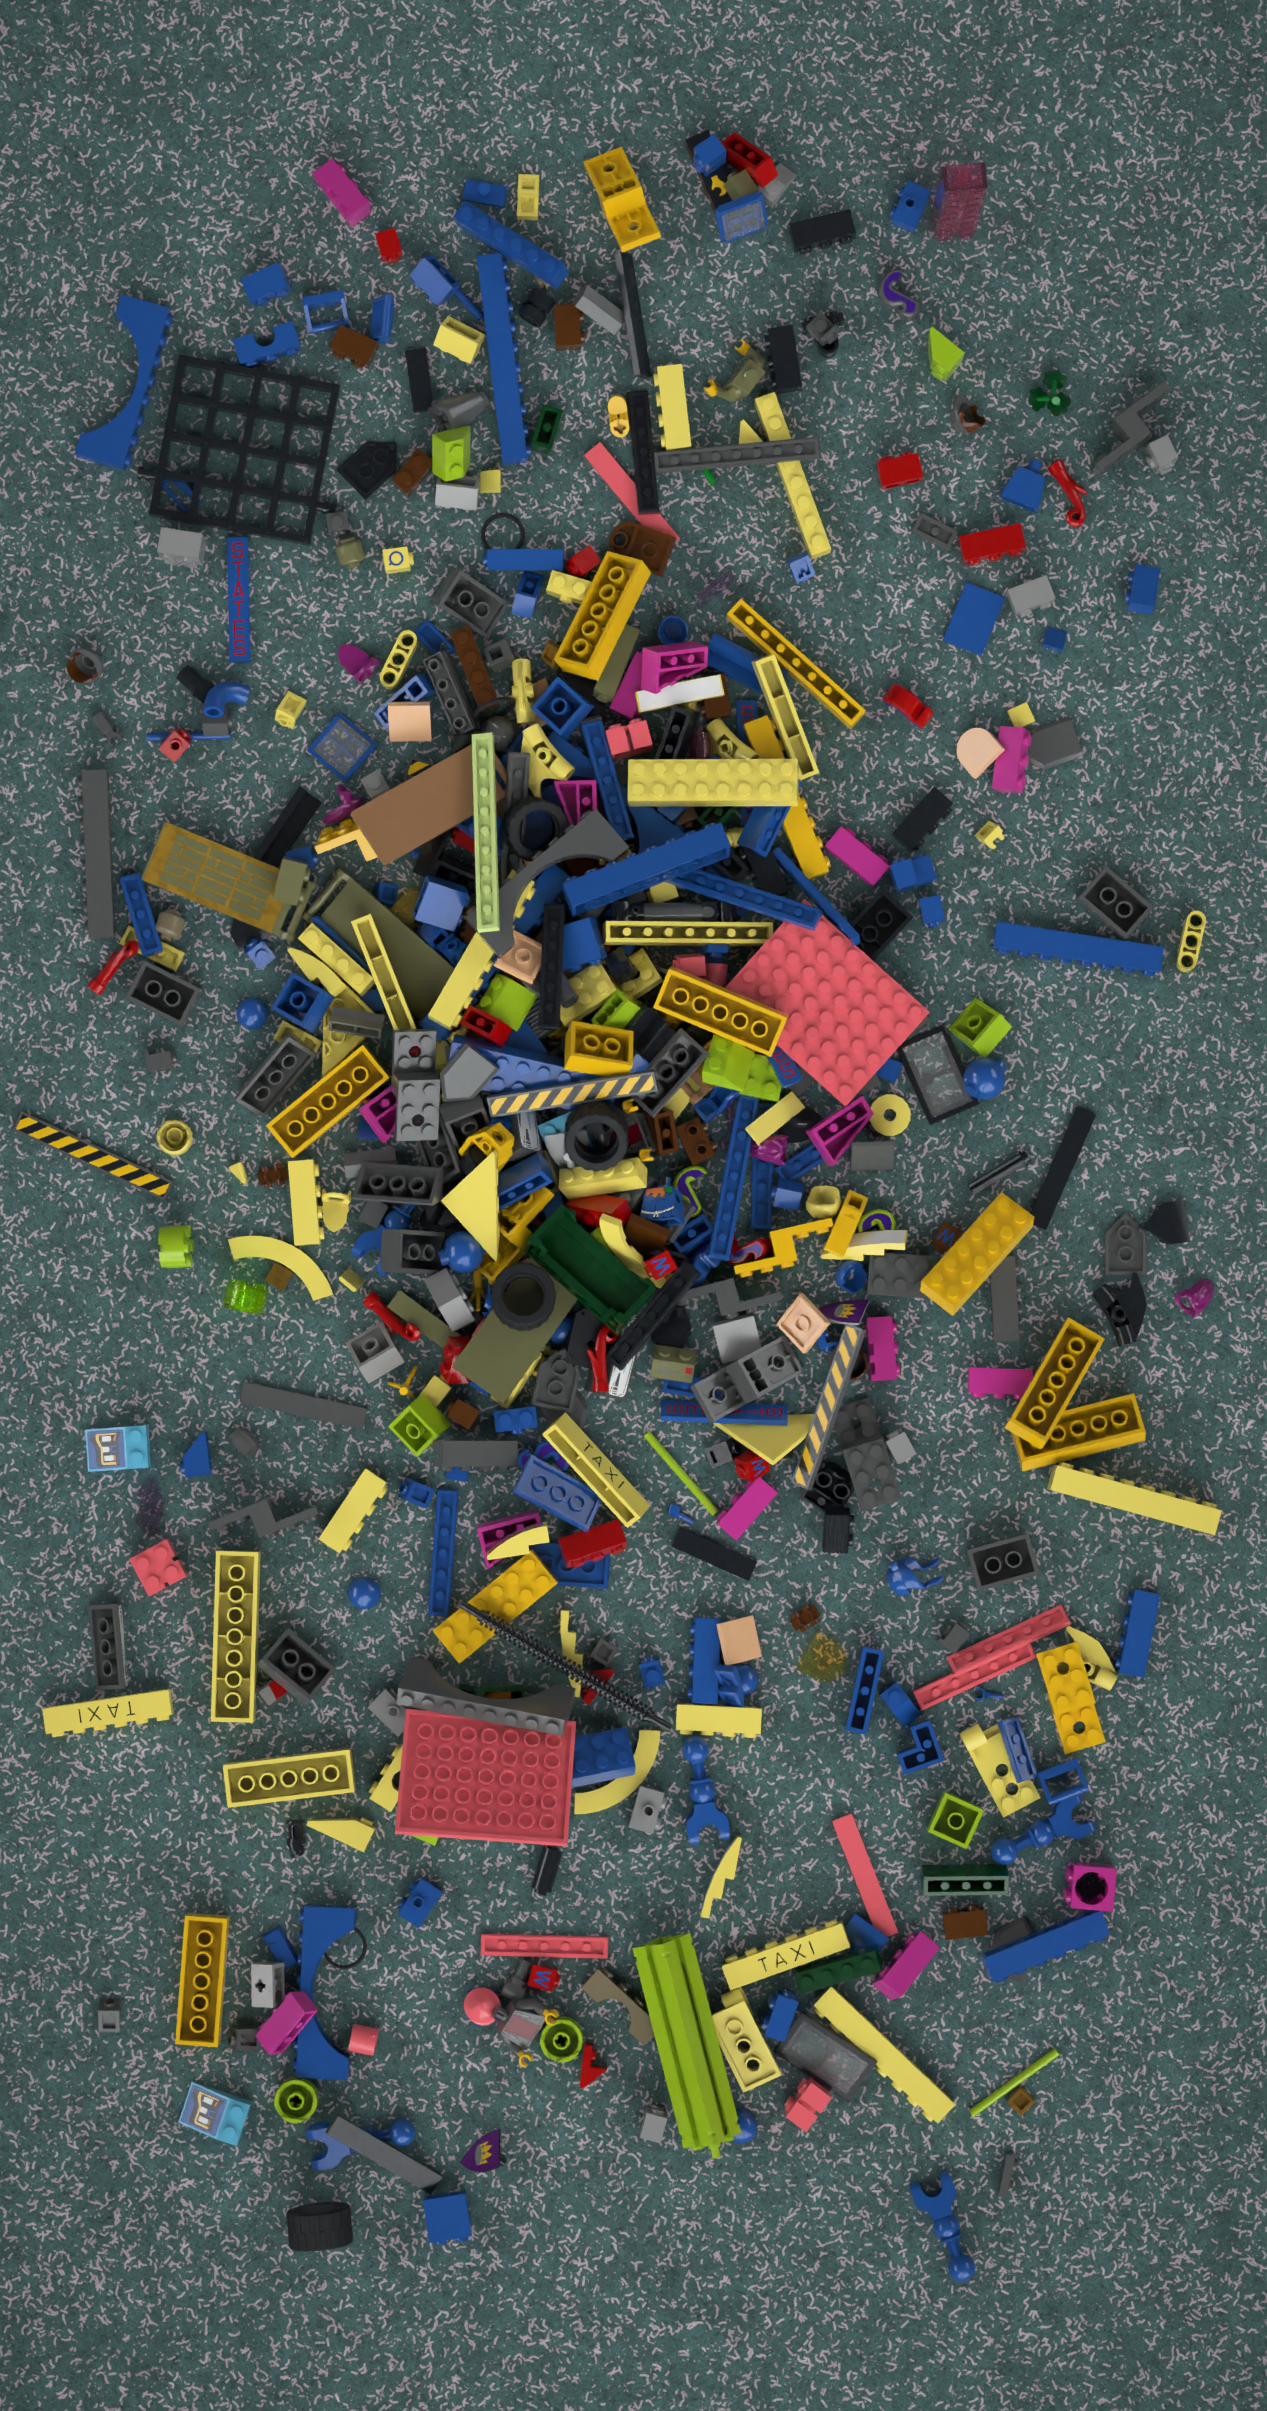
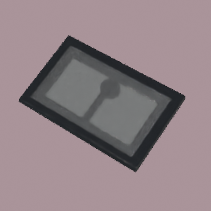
(936, 1074)
(826, 2056)

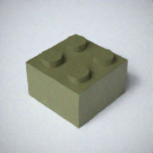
(291, 881)

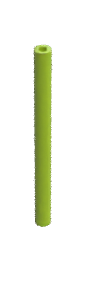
(681, 1473)
(1014, 2082)

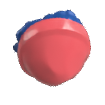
(480, 2005)

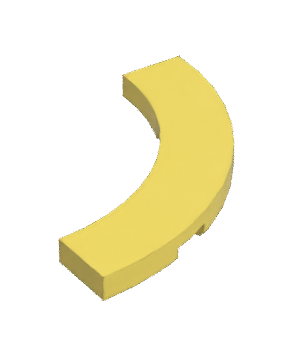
(615, 1238)
(287, 1255)
(622, 1787)

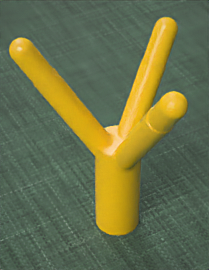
(477, 1279)
(404, 1388)

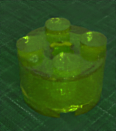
(245, 1298)

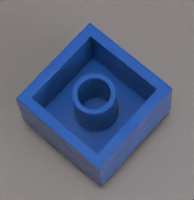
(562, 707)
(302, 1002)

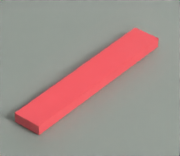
(624, 488)
(1008, 1640)
(950, 1685)
(864, 1875)
(544, 1946)

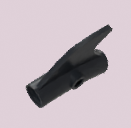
(1130, 1303)

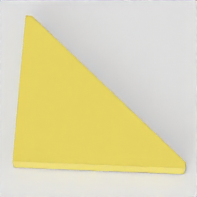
(338, 1044)
(477, 1204)
(770, 1441)

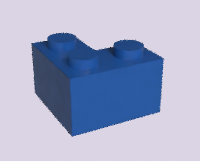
(911, 874)
(924, 1753)

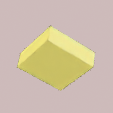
(1021, 715)

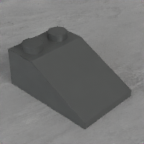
(470, 602)
(871, 1156)

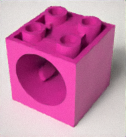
(1103, 1901)

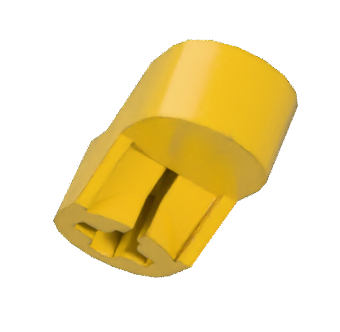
(618, 405)

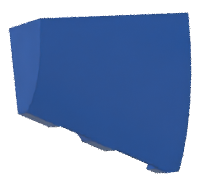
(863, 1934)

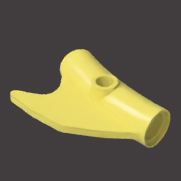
(523, 690)
(726, 743)
(541, 768)
(1100, 1667)

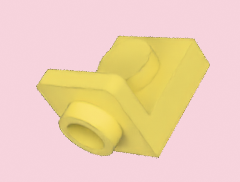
(289, 709)

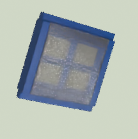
(741, 217)
(342, 747)

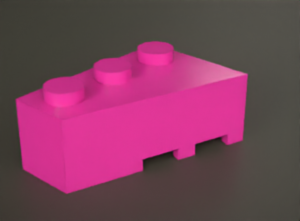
(342, 192)
(671, 662)
(576, 798)
(381, 1114)
(838, 1129)
(882, 1348)
(495, 1530)
(906, 1965)

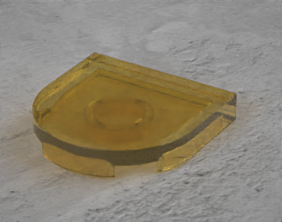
(823, 1659)

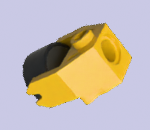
(476, 1147)

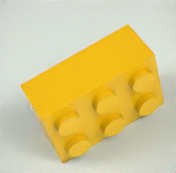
(598, 1049)

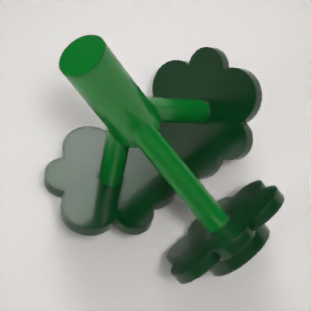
(1057, 402)

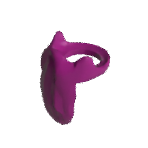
(357, 662)
(344, 810)
(770, 1149)
(1198, 1296)

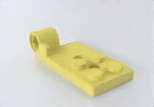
(987, 1753)
(738, 2024)

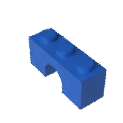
(251, 353)

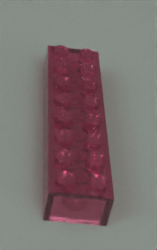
(959, 201)

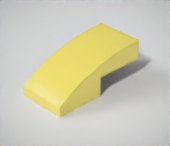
(528, 197)
(286, 1028)

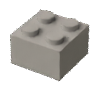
(181, 547)
(450, 1299)

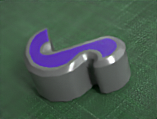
(895, 299)

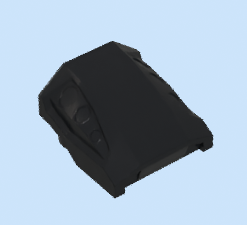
(830, 1488)

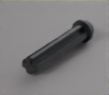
(999, 1172)

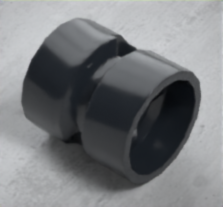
(537, 306)

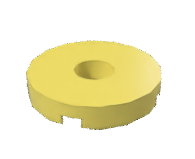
(902, 1112)

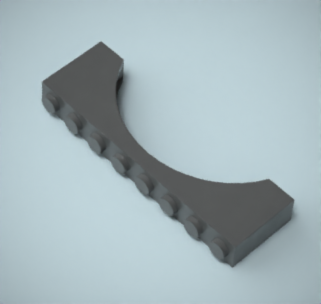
(588, 839)
(543, 1712)

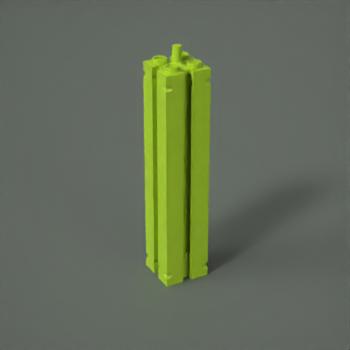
(687, 2042)

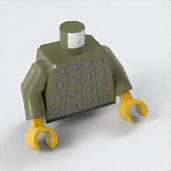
(743, 378)

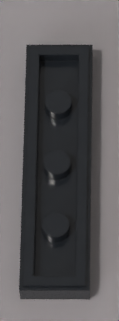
(714, 1554)

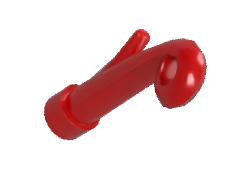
(1071, 489)
(116, 959)
(410, 1331)
(598, 1360)

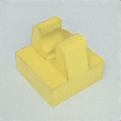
(989, 833)

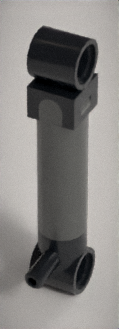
(674, 912)

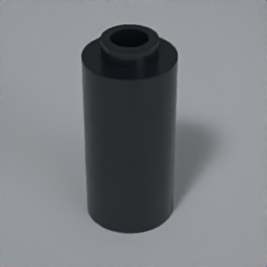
(546, 1870)

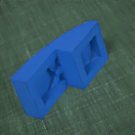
(731, 1686)

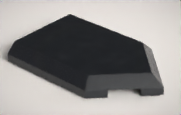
(370, 467)

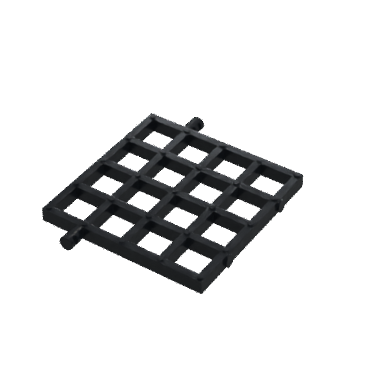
(207, 443)

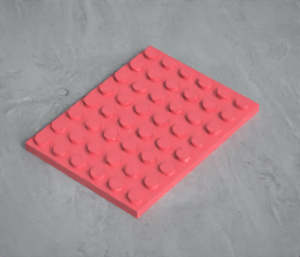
(838, 1002)
(484, 1780)

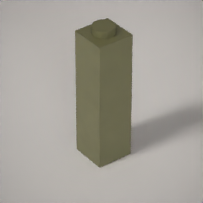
(616, 666)
(422, 1318)

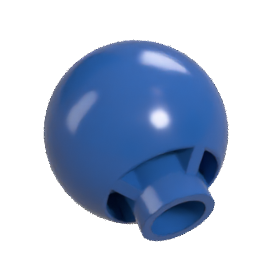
(984, 1078)
(461, 1252)

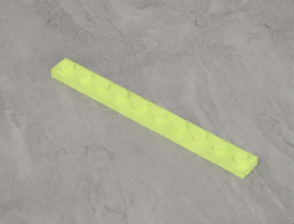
(485, 832)

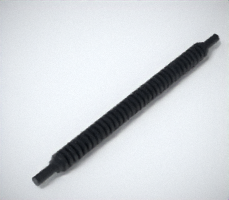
(647, 1714)

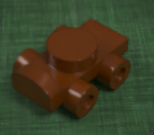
(267, 1177)
(809, 1615)

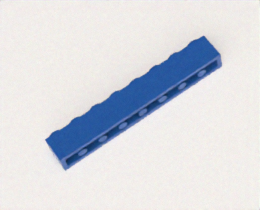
(1077, 947)

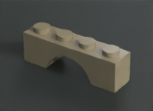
(602, 1986)

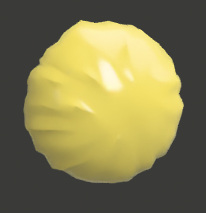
(174, 1137)
(824, 1202)

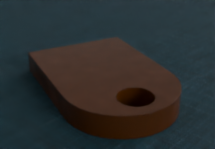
(644, 544)
(645, 1235)

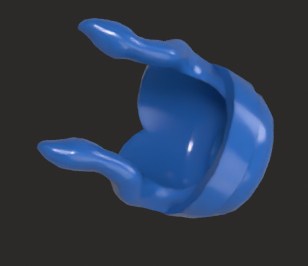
(902, 1579)

